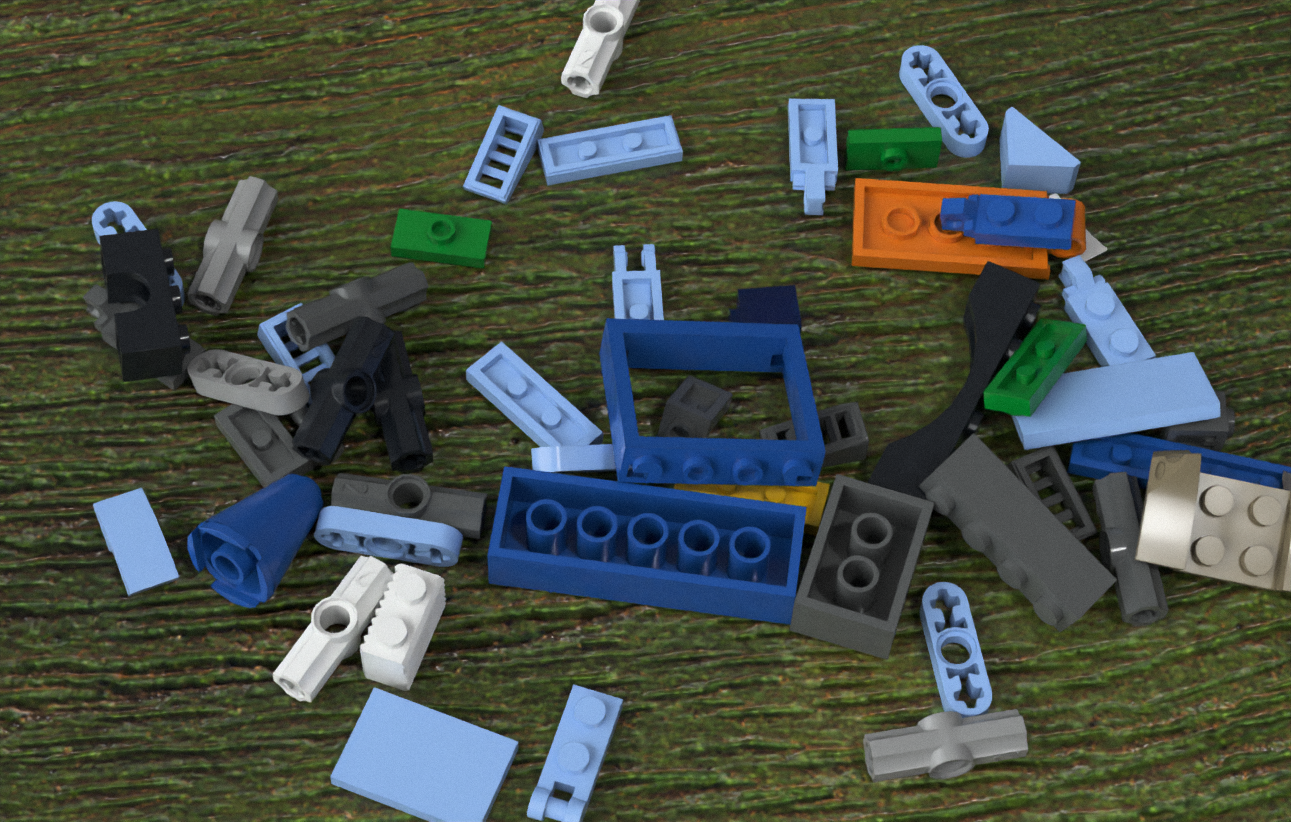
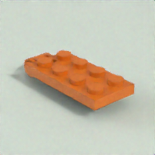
(901, 229)

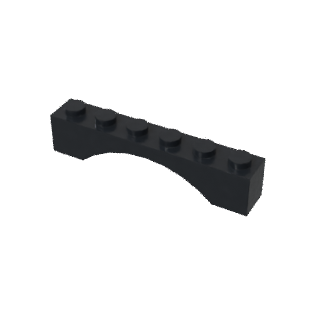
(993, 321)

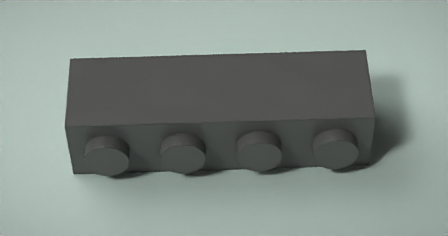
(1017, 534)

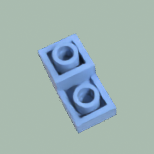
(136, 541)

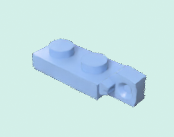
(812, 150)
(1109, 328)

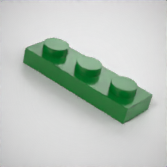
(1035, 367)

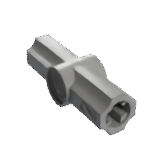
(233, 246)
(945, 745)

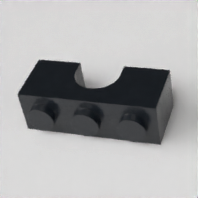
(138, 272)

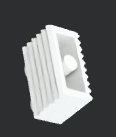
(403, 627)

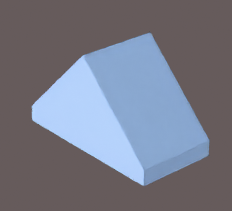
(1033, 158)

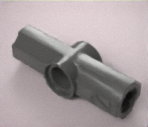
(367, 297)
(436, 504)
(1137, 583)

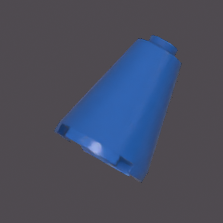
(256, 539)

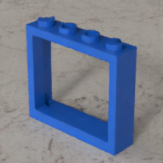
(716, 348)

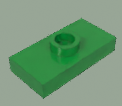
(892, 148)
(441, 238)

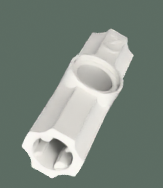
(598, 45)
(319, 651)

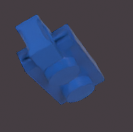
(1011, 220)

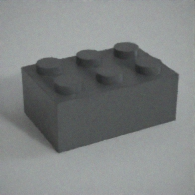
(861, 566)

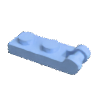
(576, 755)

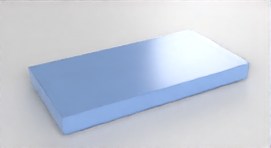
(1120, 401)

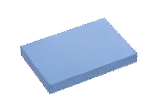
(423, 761)

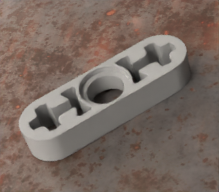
(273, 389)

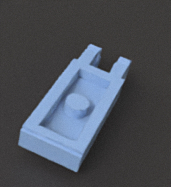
(636, 292)

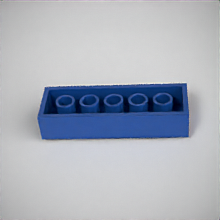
(646, 545)

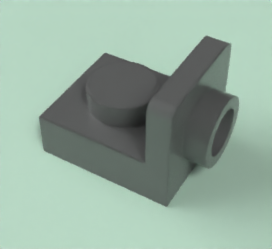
(694, 409)
(1206, 433)

